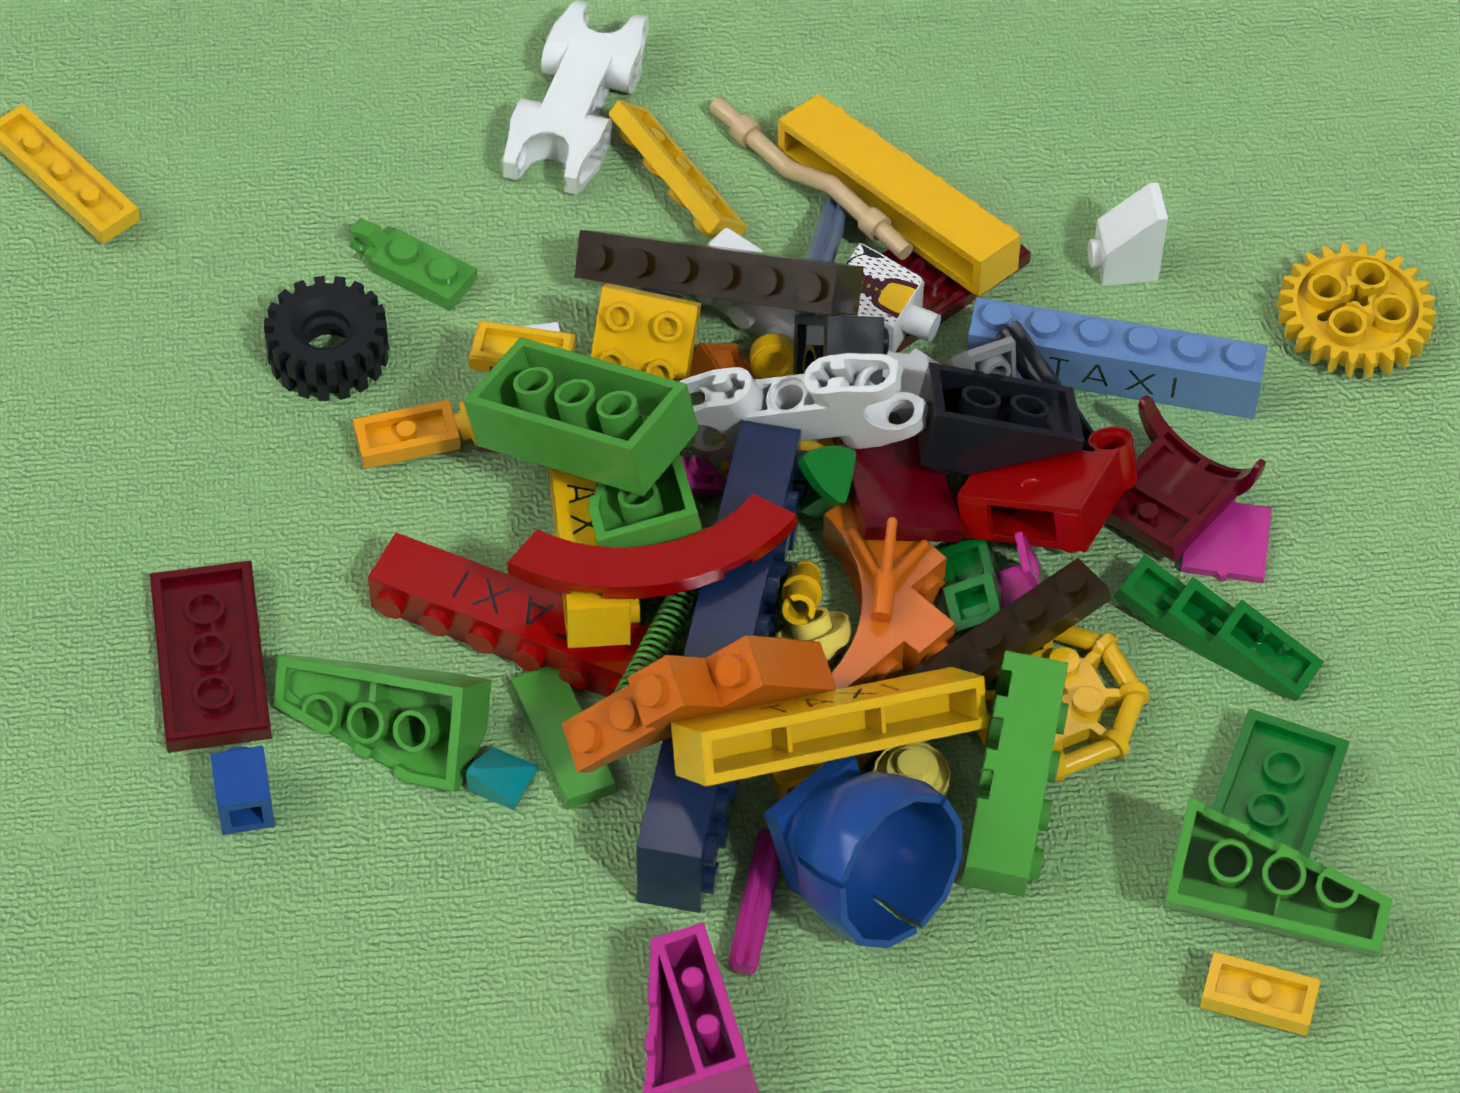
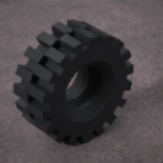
(319, 312)

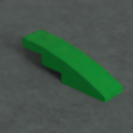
(1224, 634)

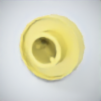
(827, 627)
(918, 762)

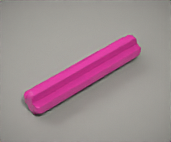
(755, 906)

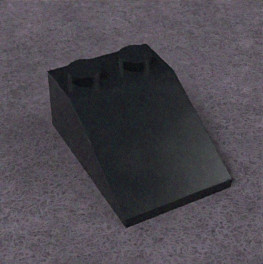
(993, 420)

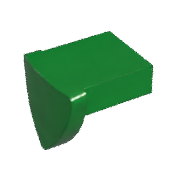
(828, 478)

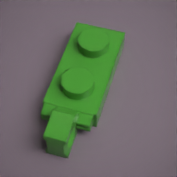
(413, 263)

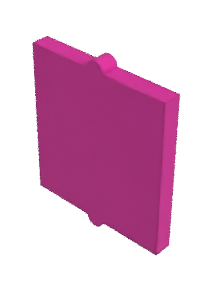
(1232, 545)

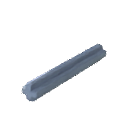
(827, 234)

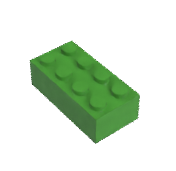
(582, 415)

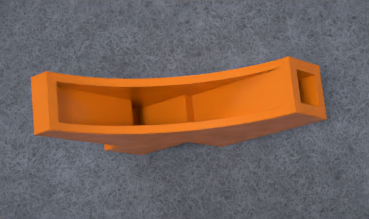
(916, 625)
(686, 687)

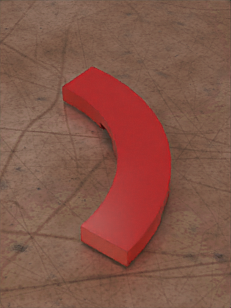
(657, 568)

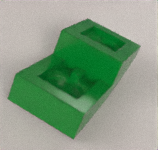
(971, 584)

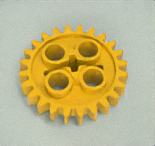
(1356, 310)

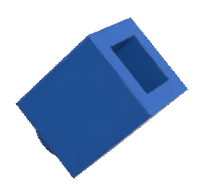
(242, 789)

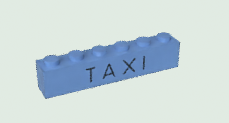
(1134, 357)

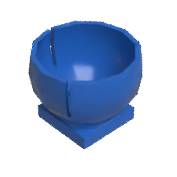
(866, 840)

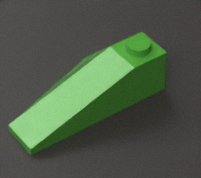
(652, 519)
(403, 717)

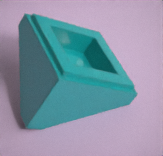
(500, 777)

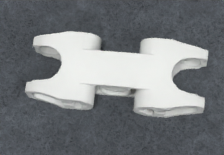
(568, 119)
(823, 402)

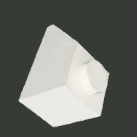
(1130, 239)

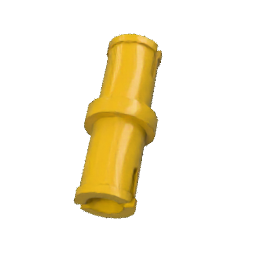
(801, 592)

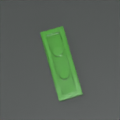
(547, 704)

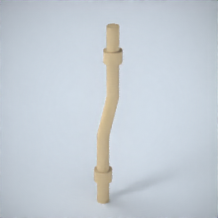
(870, 220)

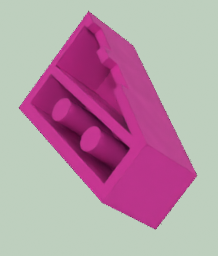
(692, 1026)

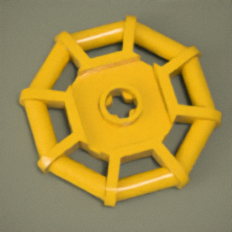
(1089, 698)

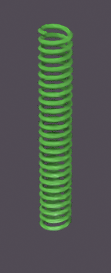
(665, 632)

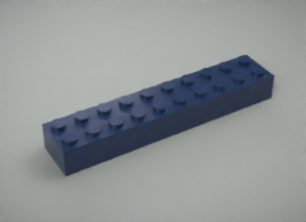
(684, 819)

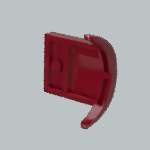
(1175, 489)

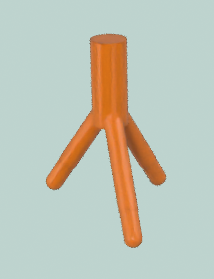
(885, 576)

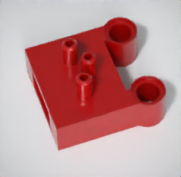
(1053, 498)

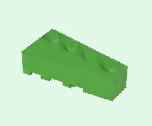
(1015, 773)
(1262, 884)

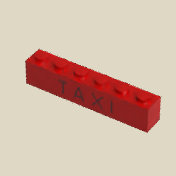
(492, 613)

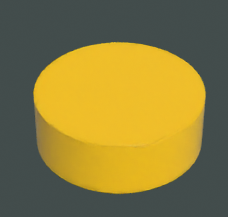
(772, 356)

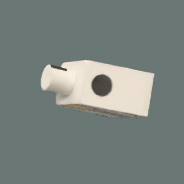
(894, 294)

